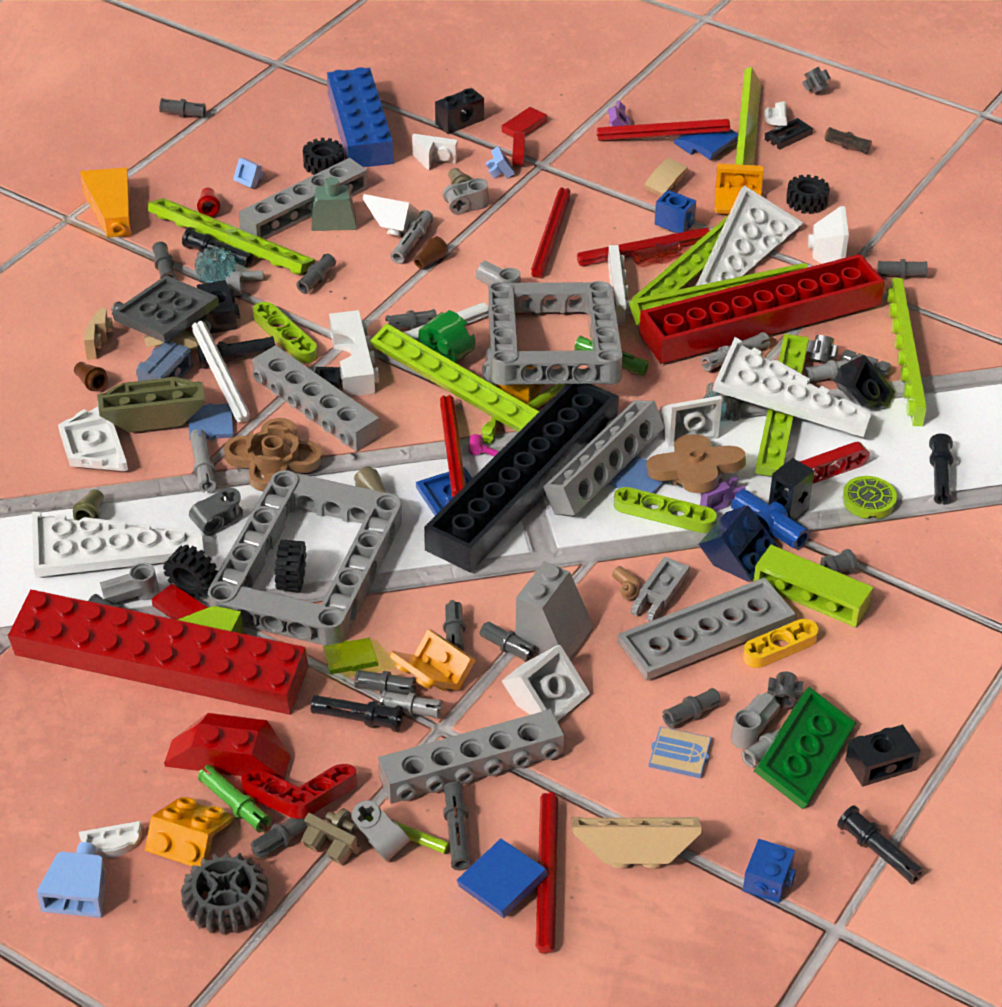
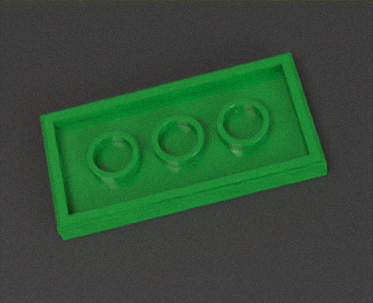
(805, 747)

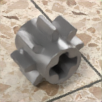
(816, 80)
(822, 349)
(785, 689)

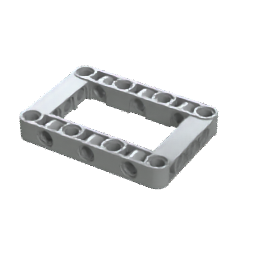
(510, 365)
(293, 617)

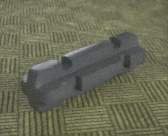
(882, 367)

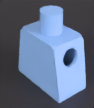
(74, 883)

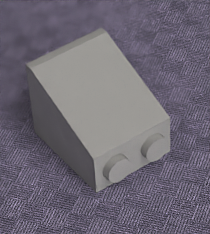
(552, 612)

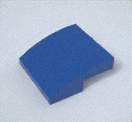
(707, 144)

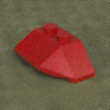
(230, 746)

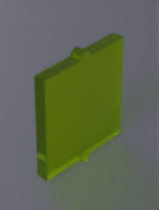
(350, 656)

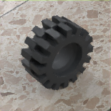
(322, 155)
(807, 194)
(290, 565)
(190, 570)

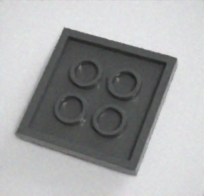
(165, 308)

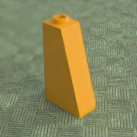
(109, 198)

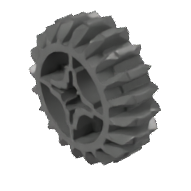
(225, 903)

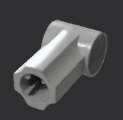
(490, 273)
(139, 583)
(753, 720)

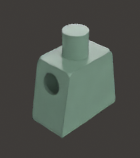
(333, 207)

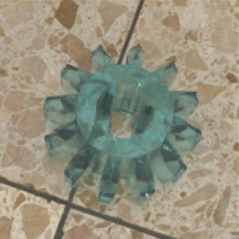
(214, 264)

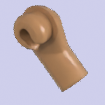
(629, 582)

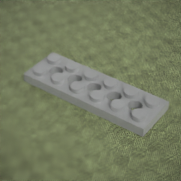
(702, 642)

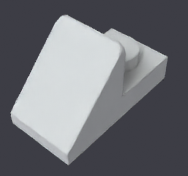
(431, 148)

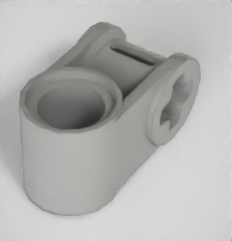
(469, 197)
(381, 832)

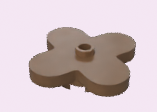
(272, 451)
(696, 463)

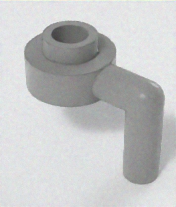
(236, 280)

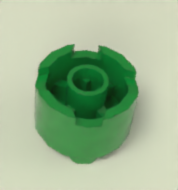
(448, 336)

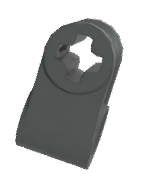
(215, 513)

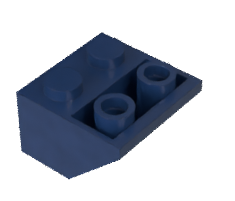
(737, 543)

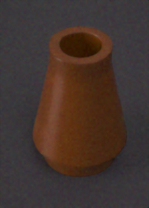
(431, 252)
(92, 376)

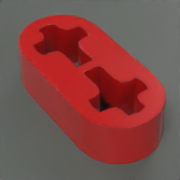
(518, 149)

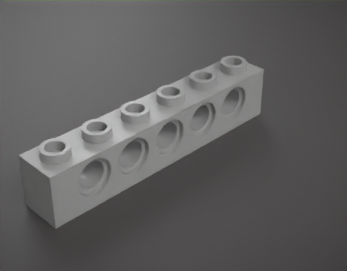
(296, 202)
(316, 398)
(603, 458)
(470, 756)

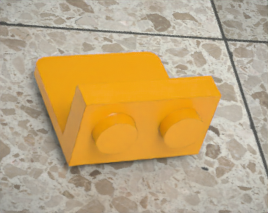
(731, 179)
(436, 663)
(185, 830)

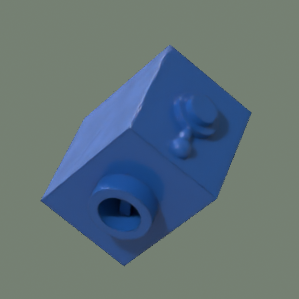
(675, 212)
(769, 871)

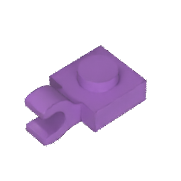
(618, 116)
(721, 495)

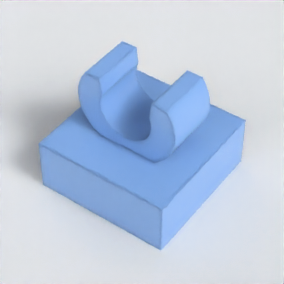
(499, 164)
(248, 173)

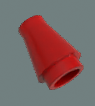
(208, 202)

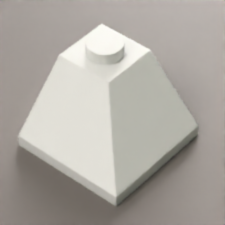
(392, 214)
(830, 237)
(691, 417)
(547, 684)

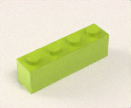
(815, 585)

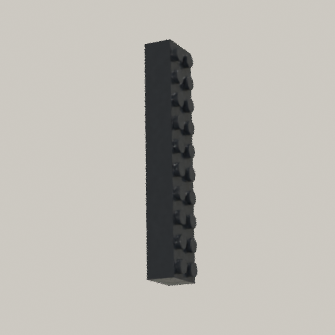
(516, 475)

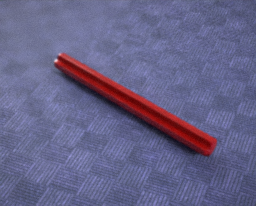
(663, 129)
(550, 233)
(601, 254)
(452, 444)
(548, 859)

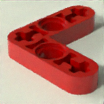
(295, 800)

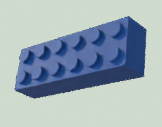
(360, 117)

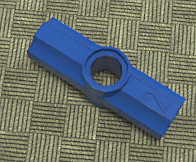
(774, 519)

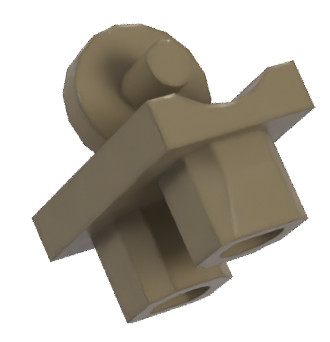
(342, 842)

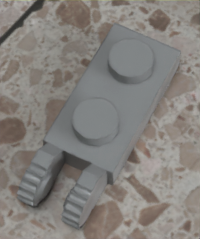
(660, 587)

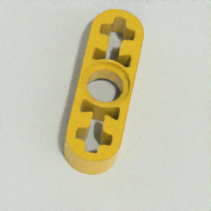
(772, 652)

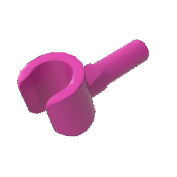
(476, 446)

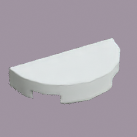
(776, 115)
(115, 839)

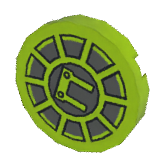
(869, 497)

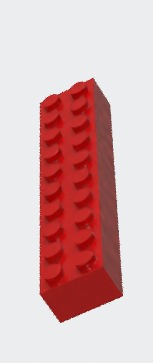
(760, 306)
(159, 651)

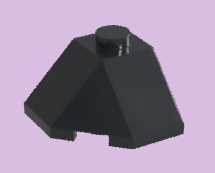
(864, 384)

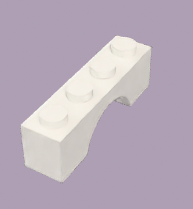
(356, 371)

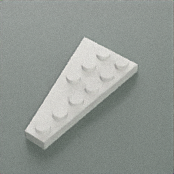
(747, 237)
(781, 388)
(101, 544)

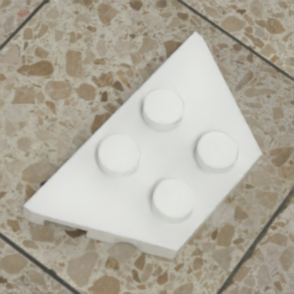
(92, 442)

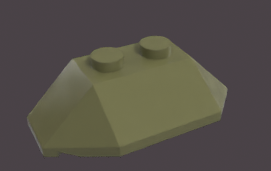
(151, 403)

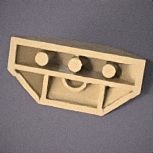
(636, 839)

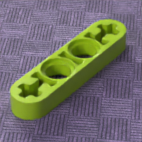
(293, 347)
(665, 507)

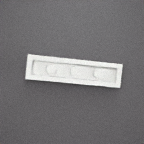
(617, 278)

